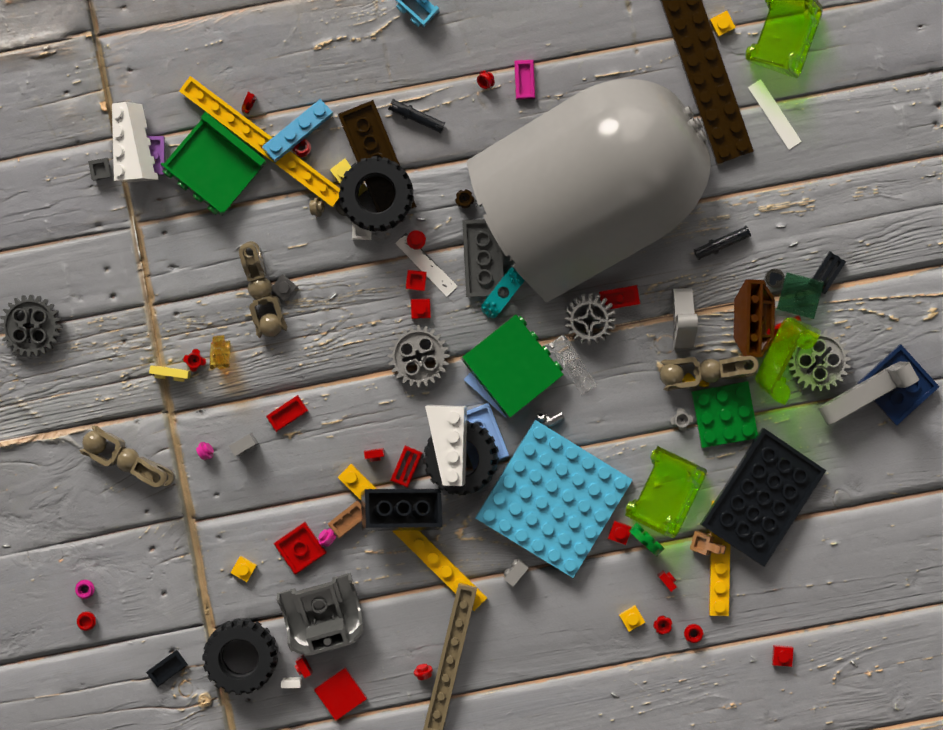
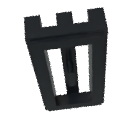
(835, 259)

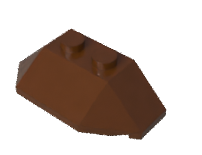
(753, 317)

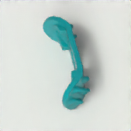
(494, 304)

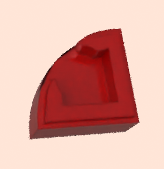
(248, 102)

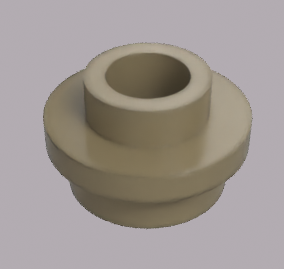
(316, 207)

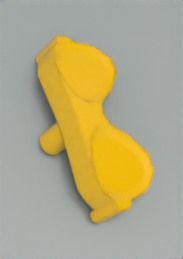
(689, 377)

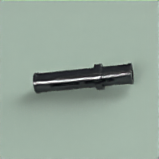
(417, 116)
(742, 233)

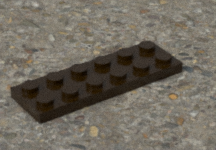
(370, 139)

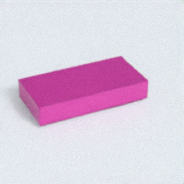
(524, 79)

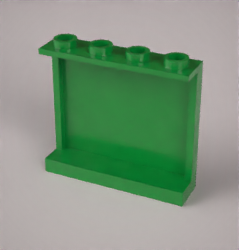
(213, 165)
(512, 366)

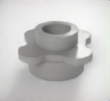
(676, 419)

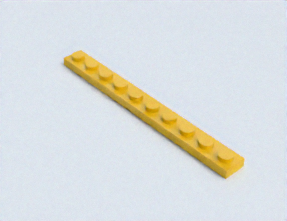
(257, 138)
(417, 541)

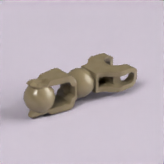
(260, 289)
(708, 371)
(125, 458)

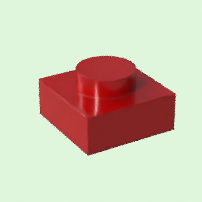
(416, 280)
(420, 308)
(374, 454)
(619, 532)
(668, 580)
(782, 655)
(303, 667)

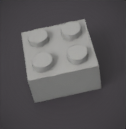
(239, 447)
(515, 572)

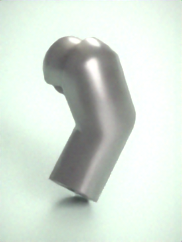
(549, 420)

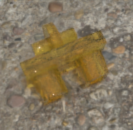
(220, 353)

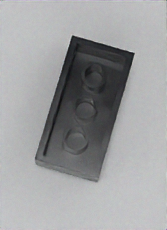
(401, 509)

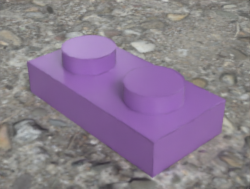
(157, 150)

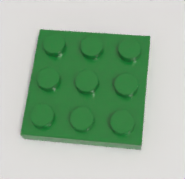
(724, 414)

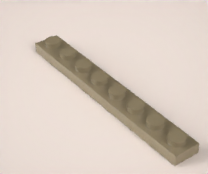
(450, 657)

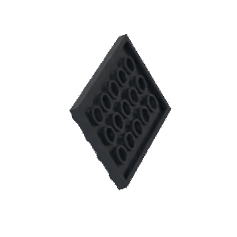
(763, 497)

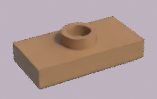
(347, 519)

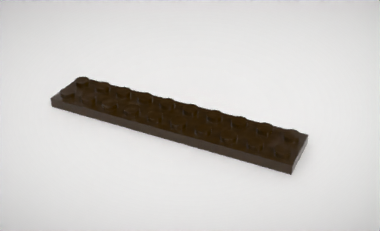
(707, 79)

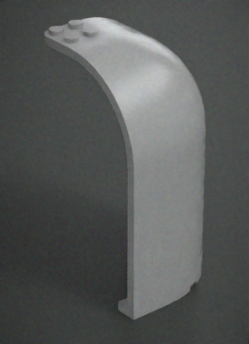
(591, 181)

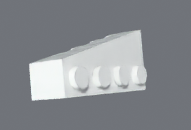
(130, 144)
(449, 434)

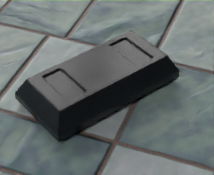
(167, 668)

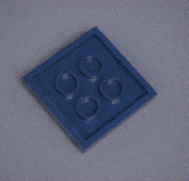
(902, 401)

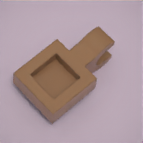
(704, 544)

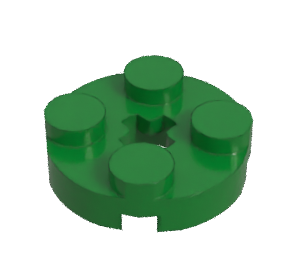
(646, 539)

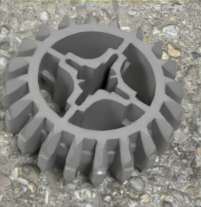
(582, 318)

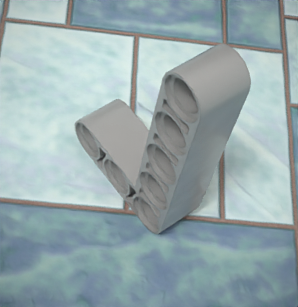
(897, 375)

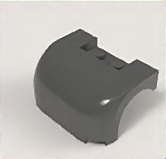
(322, 616)

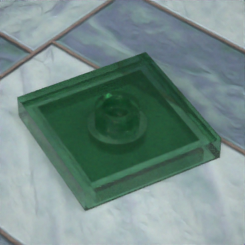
(800, 295)

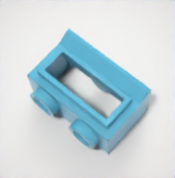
(425, 4)

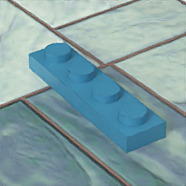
(297, 130)

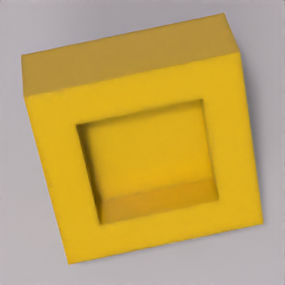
(722, 23)
(243, 568)
(632, 618)

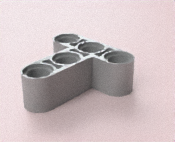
(684, 318)

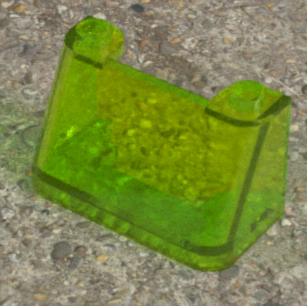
(786, 36)
(789, 336)
(667, 493)

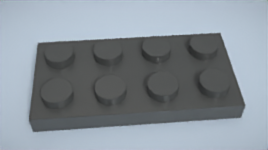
(482, 259)

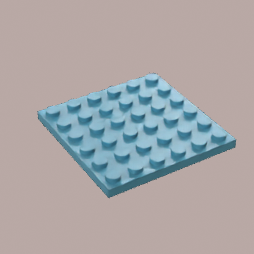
(553, 498)

